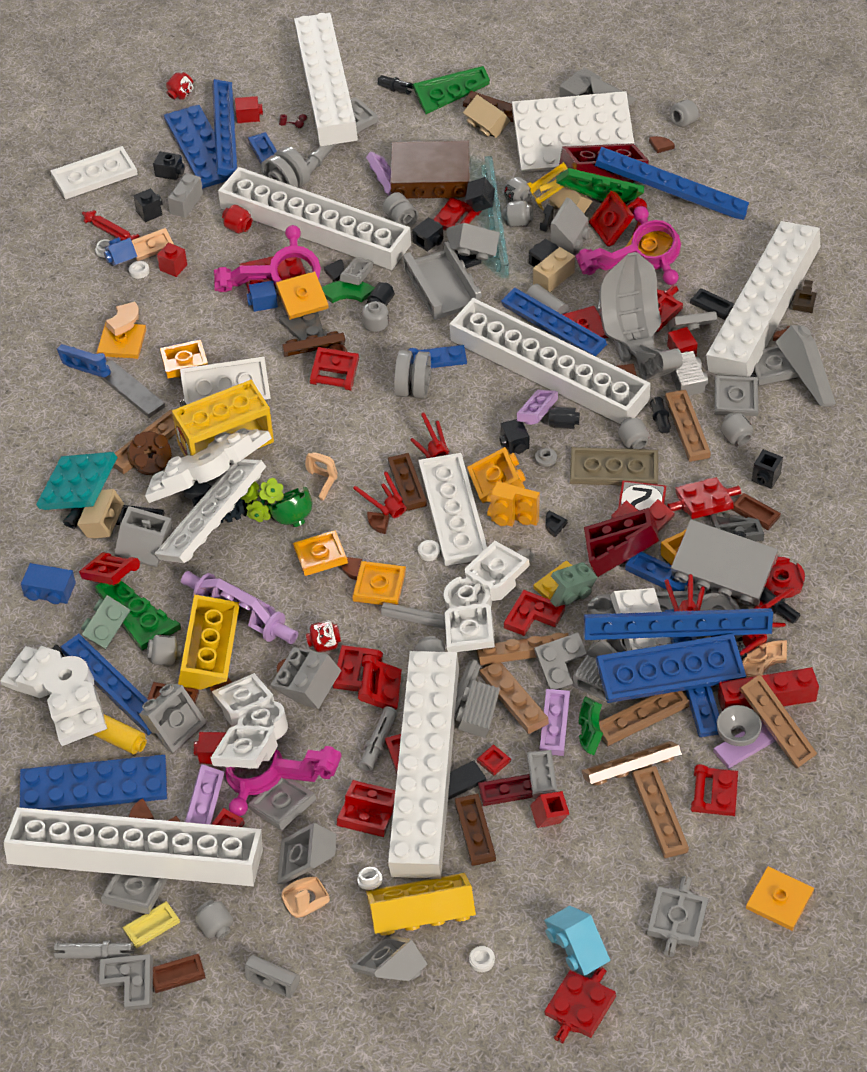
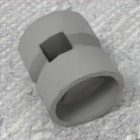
(400, 210)

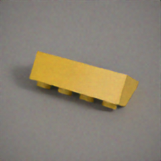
(208, 642)
(421, 903)

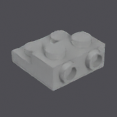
(172, 716)

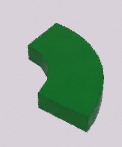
(343, 290)
(590, 726)

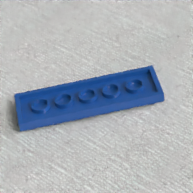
(196, 142)
(670, 668)
(94, 783)

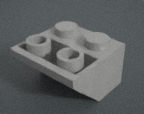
(142, 535)
(306, 677)

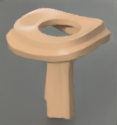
(331, 471)
(298, 903)

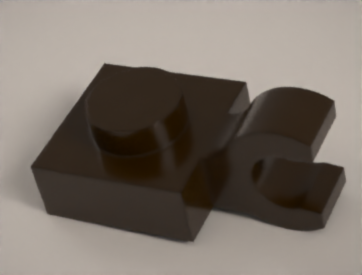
(805, 299)

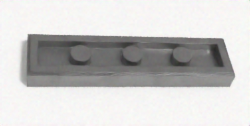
(133, 390)

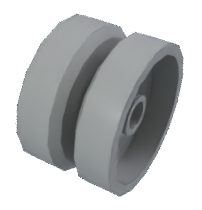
(287, 167)
(412, 374)

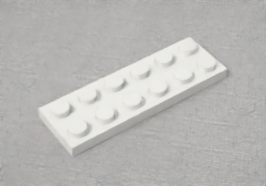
(452, 508)
(210, 511)

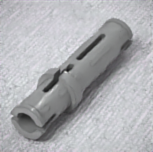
(315, 158)
(375, 746)
(93, 950)

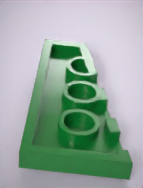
(446, 89)
(598, 186)
(144, 619)

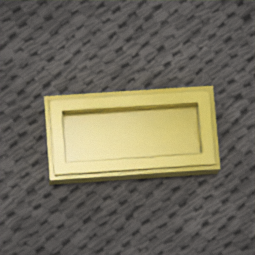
(151, 925)

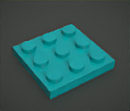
(77, 481)

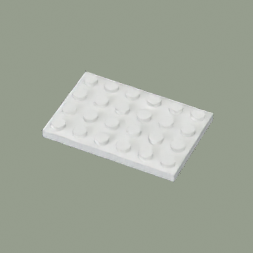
(580, 120)

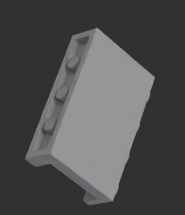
(441, 281)
(724, 562)

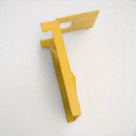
(542, 185)

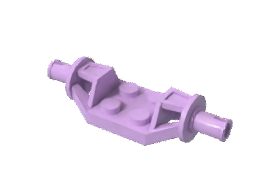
(261, 611)

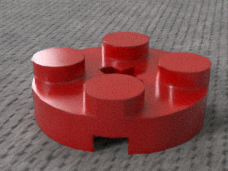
(794, 574)

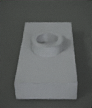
(356, 271)
(541, 772)

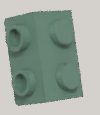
(574, 584)
(105, 622)

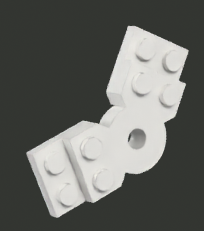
(205, 464)
(470, 599)
(68, 682)
(254, 721)

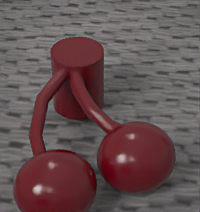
(298, 124)

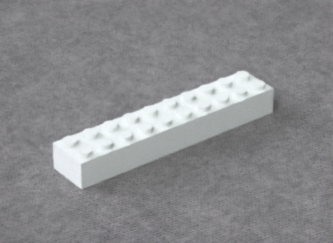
(325, 79)
(317, 217)
(764, 300)
(549, 361)
(424, 766)
(134, 846)

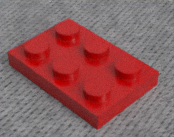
(287, 269)

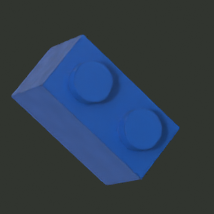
(48, 583)

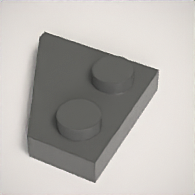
(303, 326)
(736, 523)

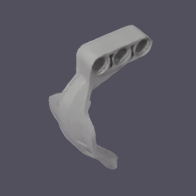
(633, 316)

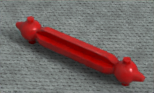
(107, 226)

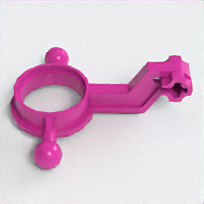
(591, 260)
(226, 279)
(313, 764)

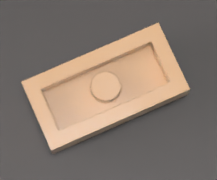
(151, 244)

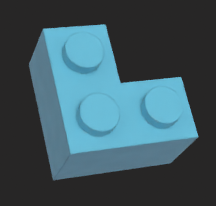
(580, 939)

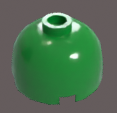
(292, 508)

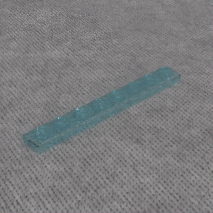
(495, 222)

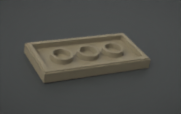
(613, 466)

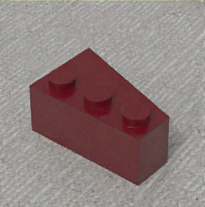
(619, 539)

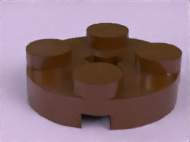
(155, 442)

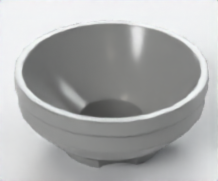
(739, 718)

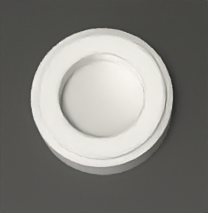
(139, 269)
(429, 550)
(481, 959)

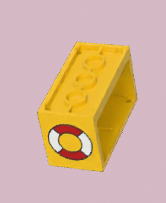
(221, 412)

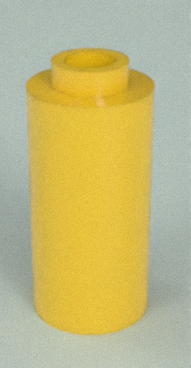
(122, 736)

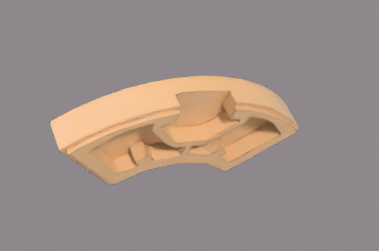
(124, 319)
(765, 656)

